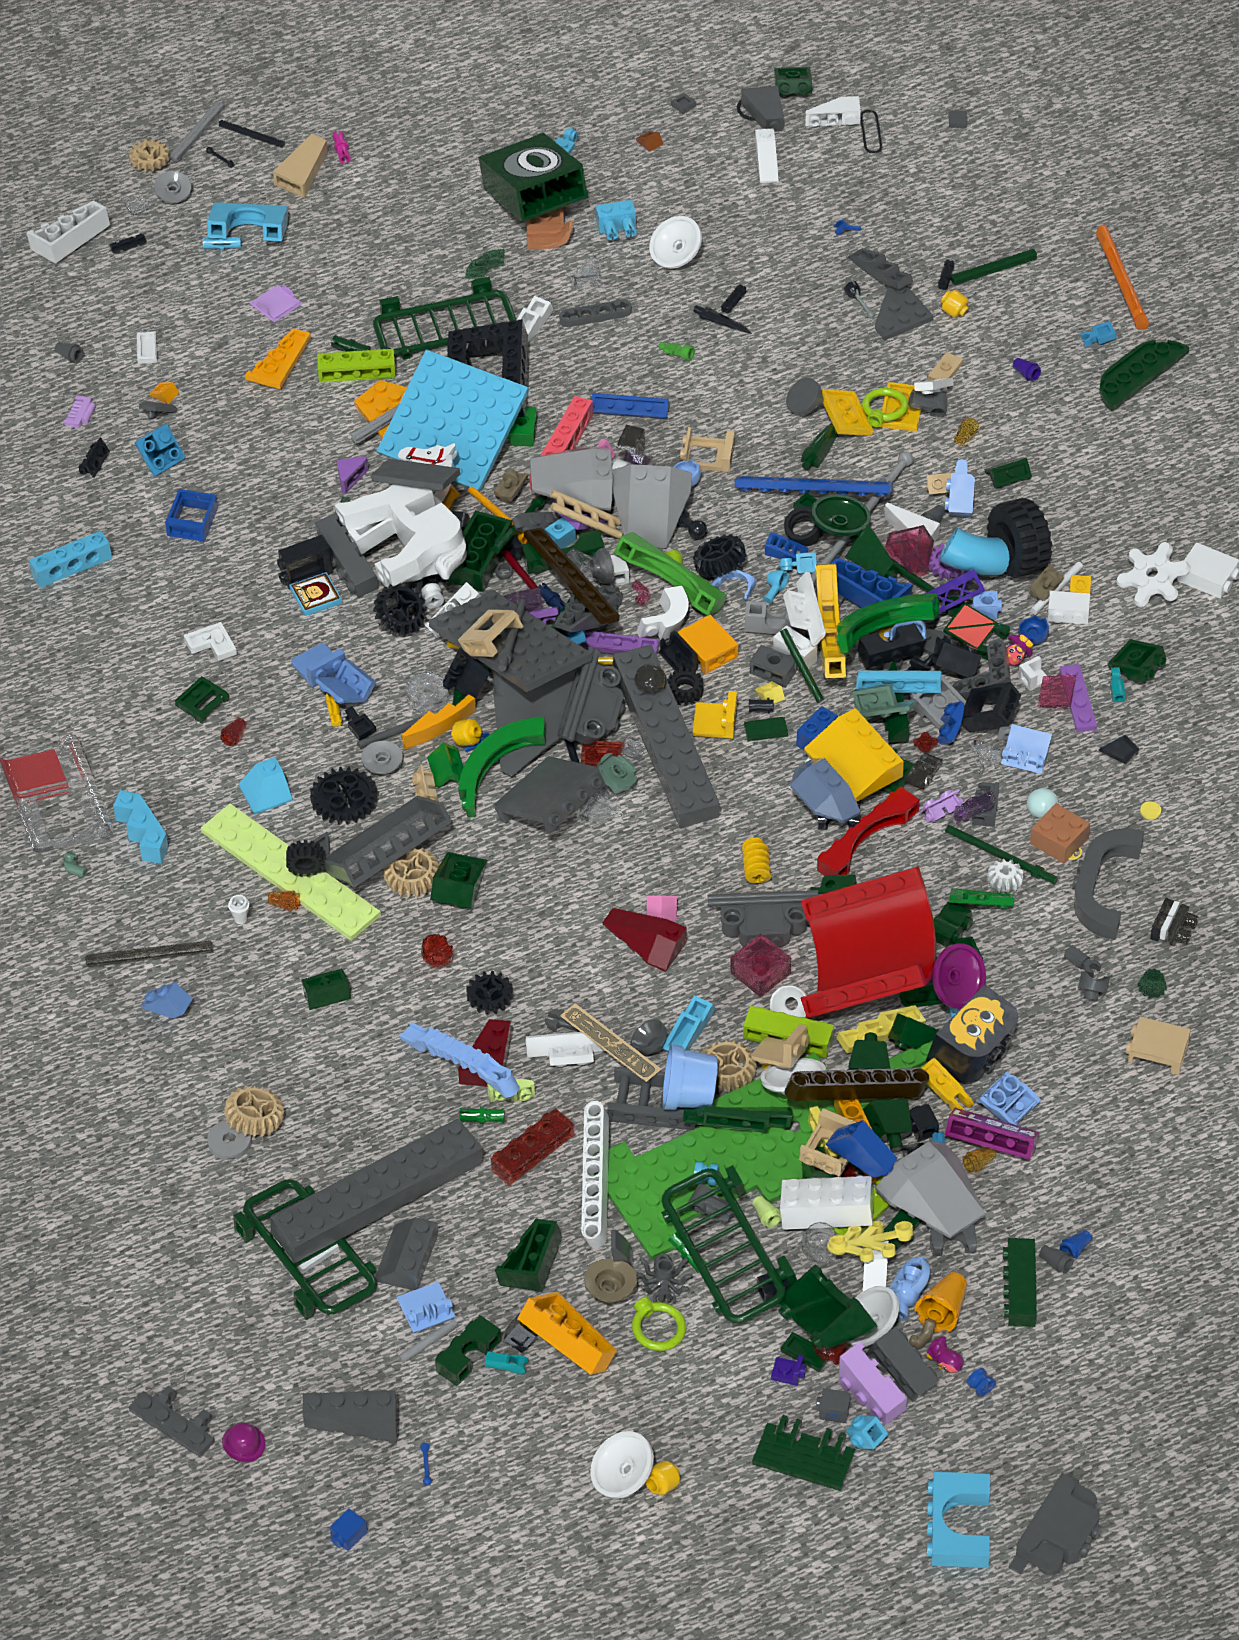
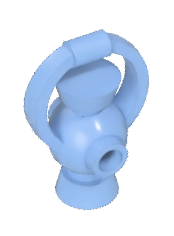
(909, 1283)

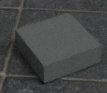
(683, 103)
(957, 119)

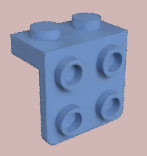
(318, 663)
(349, 685)

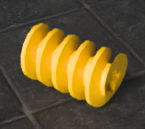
(756, 861)

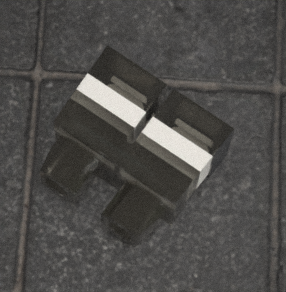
(1171, 922)

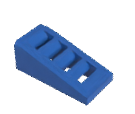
(776, 541)

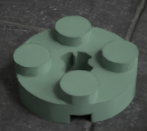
(617, 782)

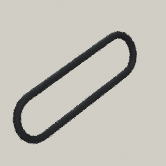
(863, 131)

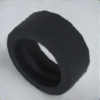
(794, 516)

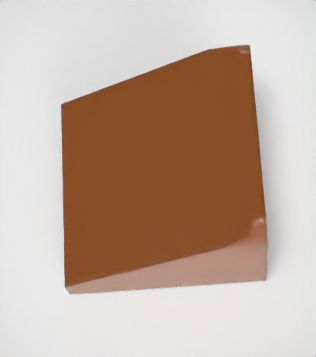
(650, 140)

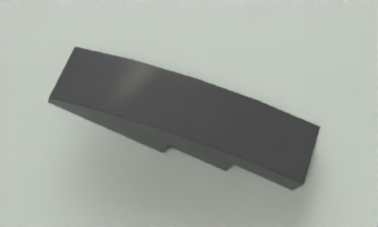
(880, 269)

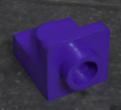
(788, 1371)

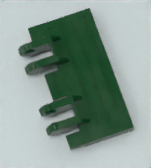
(803, 1457)

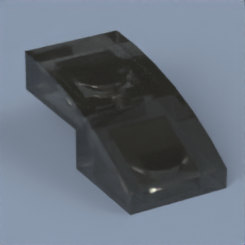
(923, 771)

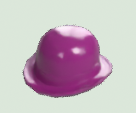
(243, 1442)

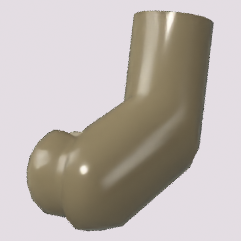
(925, 1336)

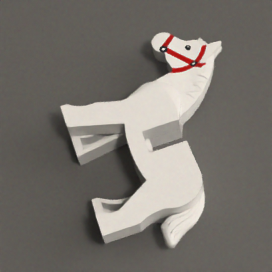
(419, 519)

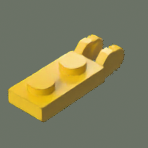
(946, 1085)

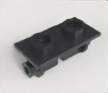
(95, 458)

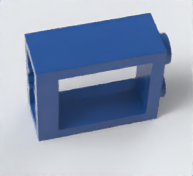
(190, 529)

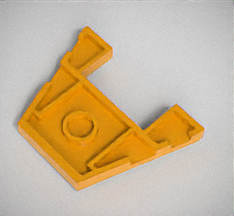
(378, 400)

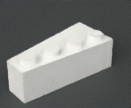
(69, 232)

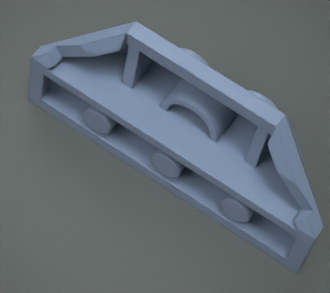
(824, 790)

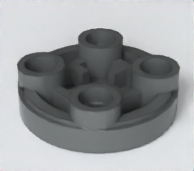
(804, 396)

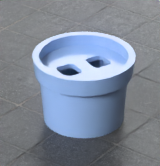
(688, 1079)

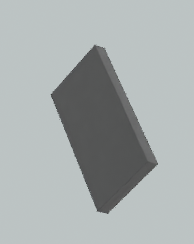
(415, 474)

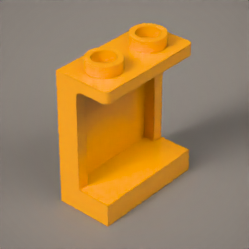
(710, 643)

